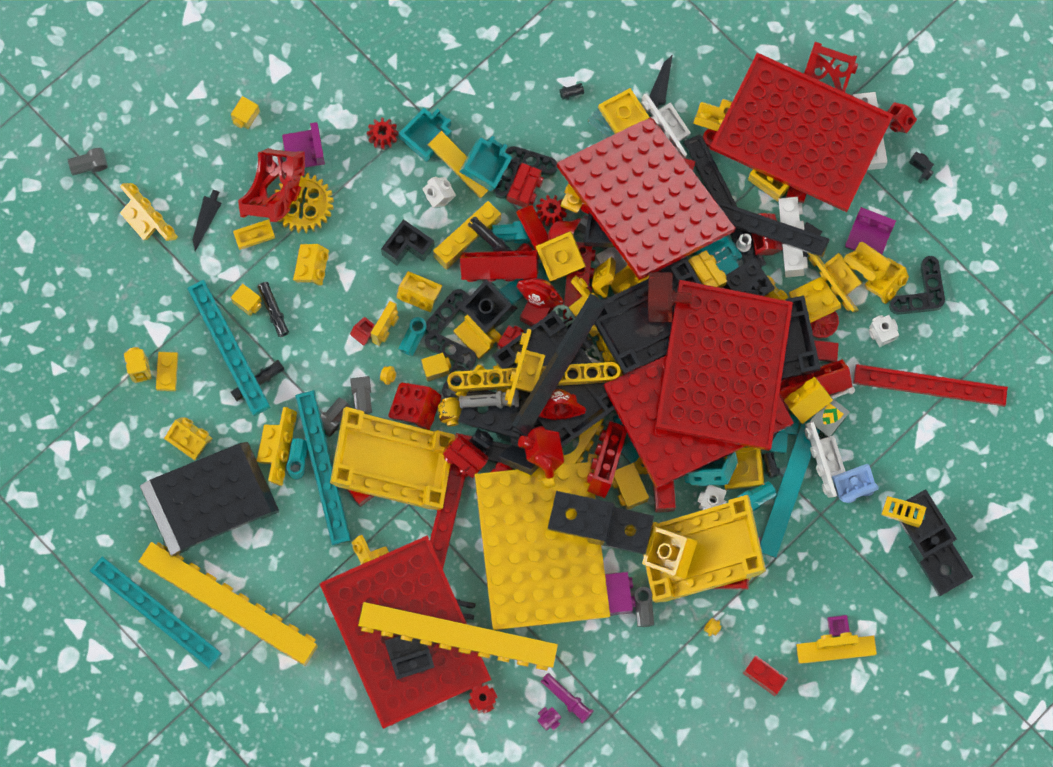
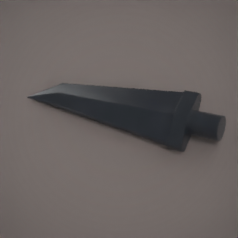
(659, 90)
(207, 213)

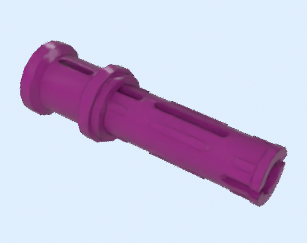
(573, 704)

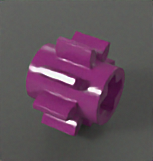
(549, 718)

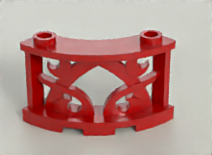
(816, 61)
(276, 207)

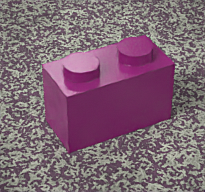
(619, 593)

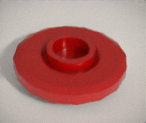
(825, 326)

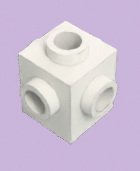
(439, 191)
(883, 330)
(711, 493)

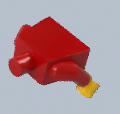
(544, 450)

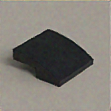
(516, 458)
(408, 656)

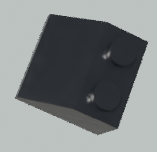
(488, 306)

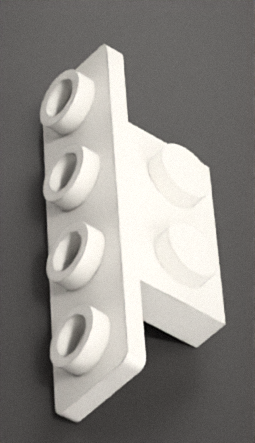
(669, 122)
(827, 458)

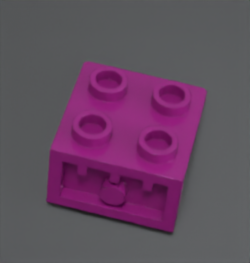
(306, 141)
(871, 229)

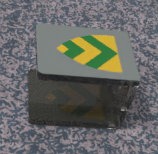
(829, 418)

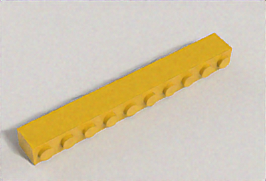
(230, 605)
(457, 635)

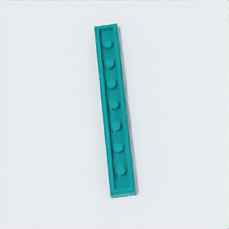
(229, 348)
(322, 467)
(787, 494)
(156, 612)

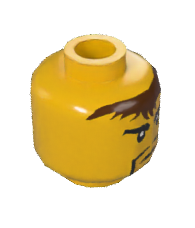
(449, 411)

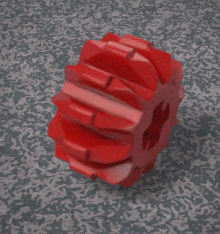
(377, 138)
(545, 215)

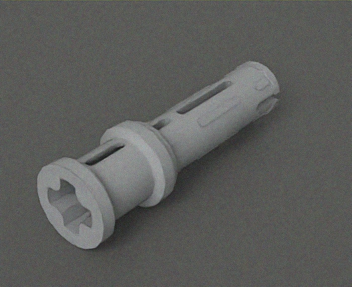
(488, 400)

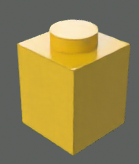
(244, 113)
(246, 300)
(436, 366)

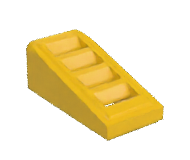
(912, 506)

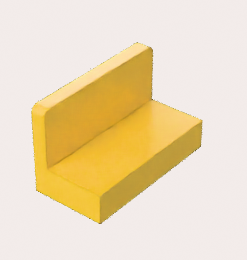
(473, 337)

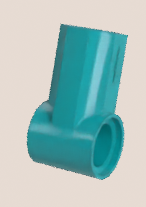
(512, 232)
(412, 338)
(297, 457)
(760, 495)

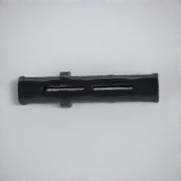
(496, 243)
(276, 316)
(263, 376)

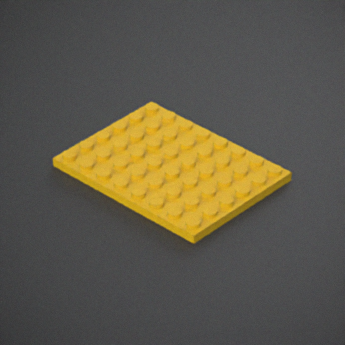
(534, 571)

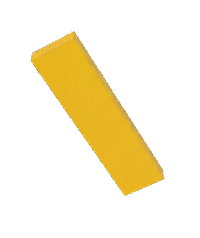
(454, 159)

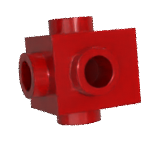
(902, 118)
(482, 706)

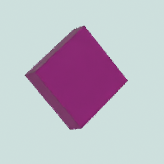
(838, 625)

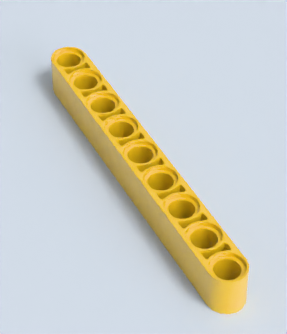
(505, 383)

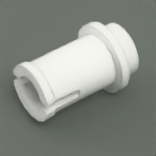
(744, 243)

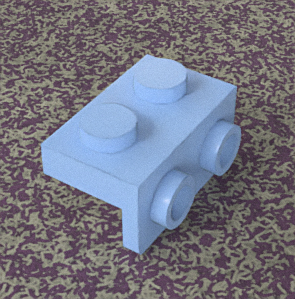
(855, 483)

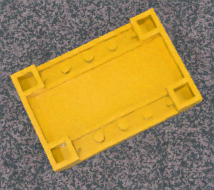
(391, 460)
(724, 553)

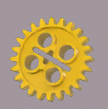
(319, 205)

